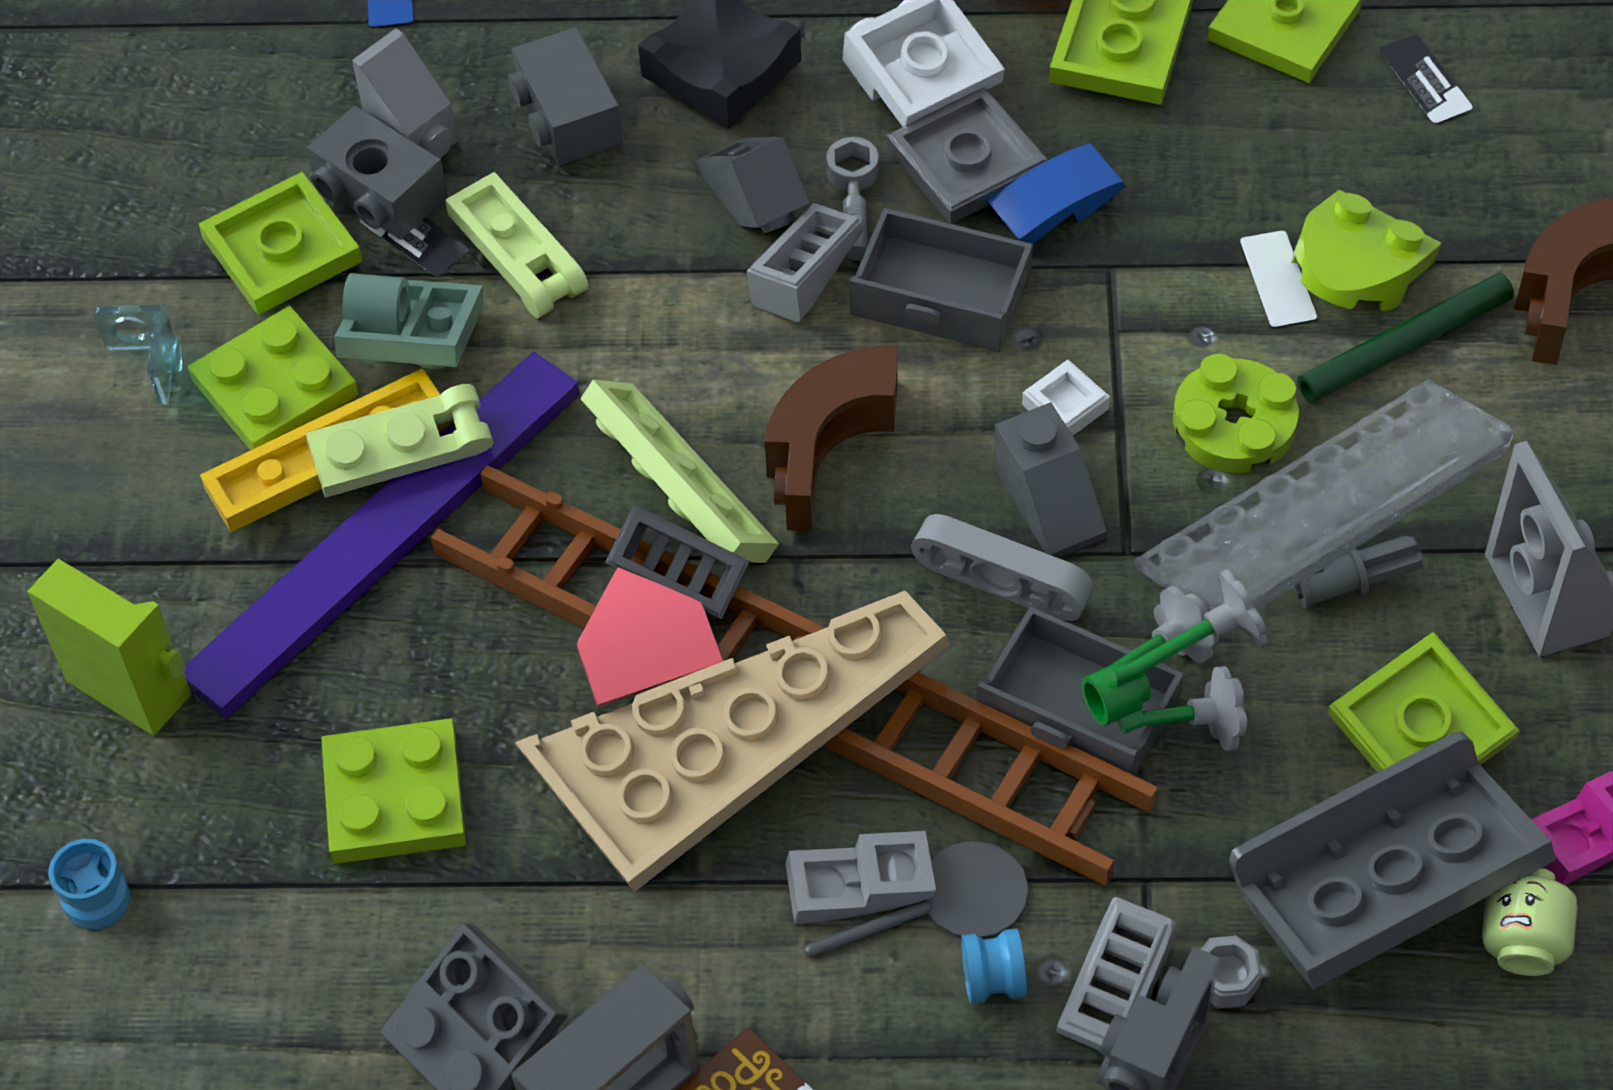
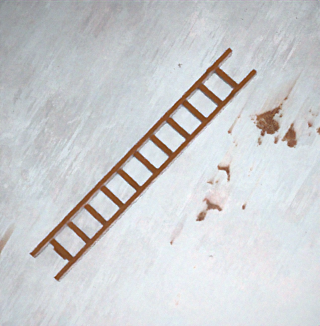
(876, 755)

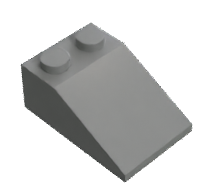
(1548, 560)

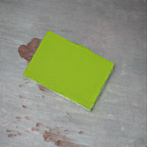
(111, 646)

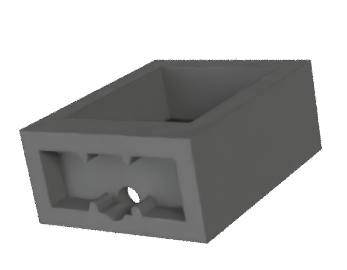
(625, 1041)

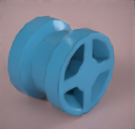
(993, 966)

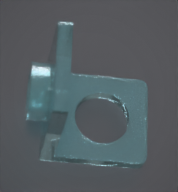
(164, 347)

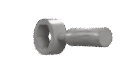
(854, 182)

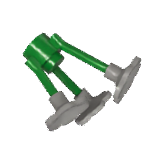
(1183, 629)

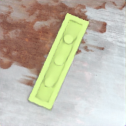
(677, 469)

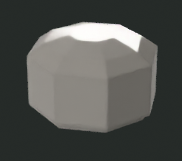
(1238, 971)

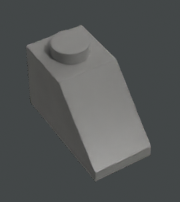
(404, 94)

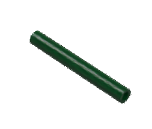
(1405, 337)

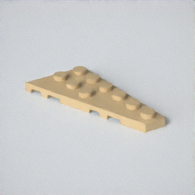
(711, 742)

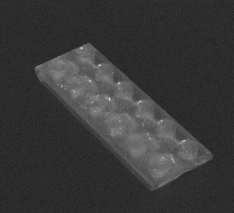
(1331, 498)

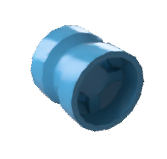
(89, 884)

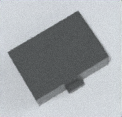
(941, 279)
(1041, 686)

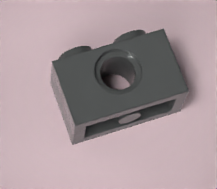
(376, 173)

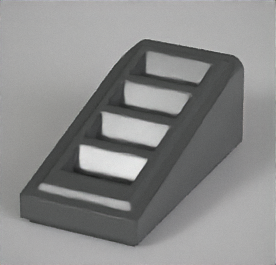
(631, 536)

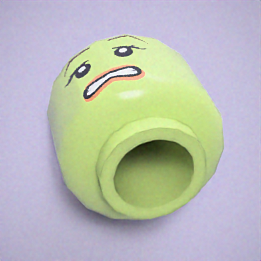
(1531, 924)

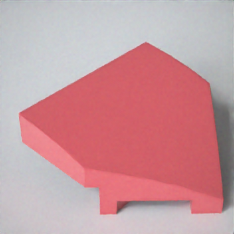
(643, 638)

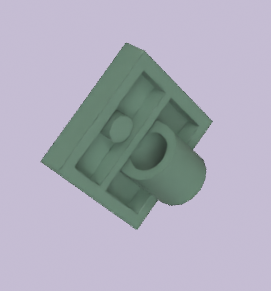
(406, 320)

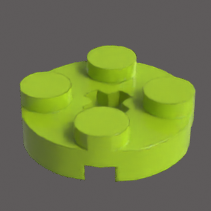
(1239, 384)

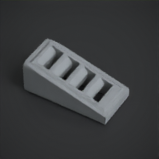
(793, 293)
(1132, 936)

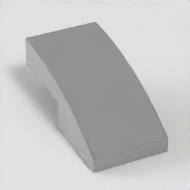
(859, 881)

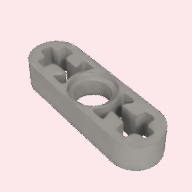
(1002, 567)

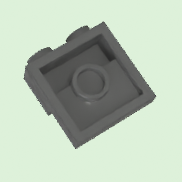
(1160, 1037)

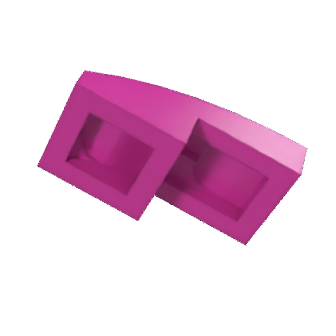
(1581, 831)

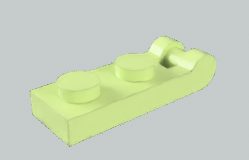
(516, 243)
(398, 441)

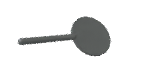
(976, 893)

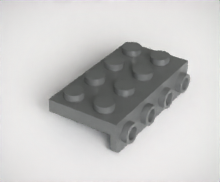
(1386, 859)

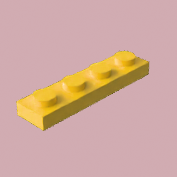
(284, 467)

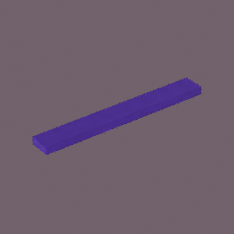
(371, 543)

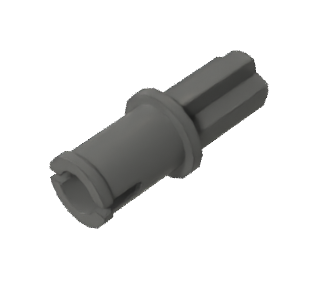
(1360, 569)

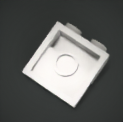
(920, 58)

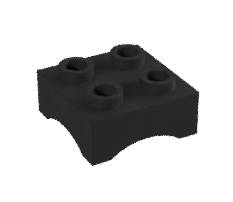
(720, 57)

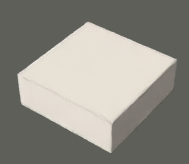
(1071, 393)

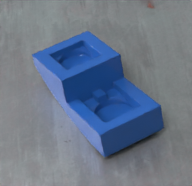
(1051, 192)

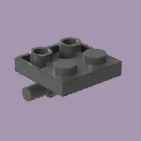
(473, 1017)

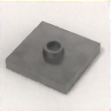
(964, 154)

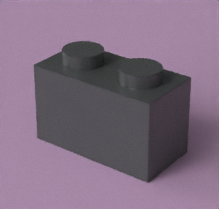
(565, 96)

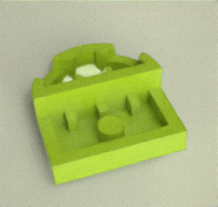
(1360, 253)

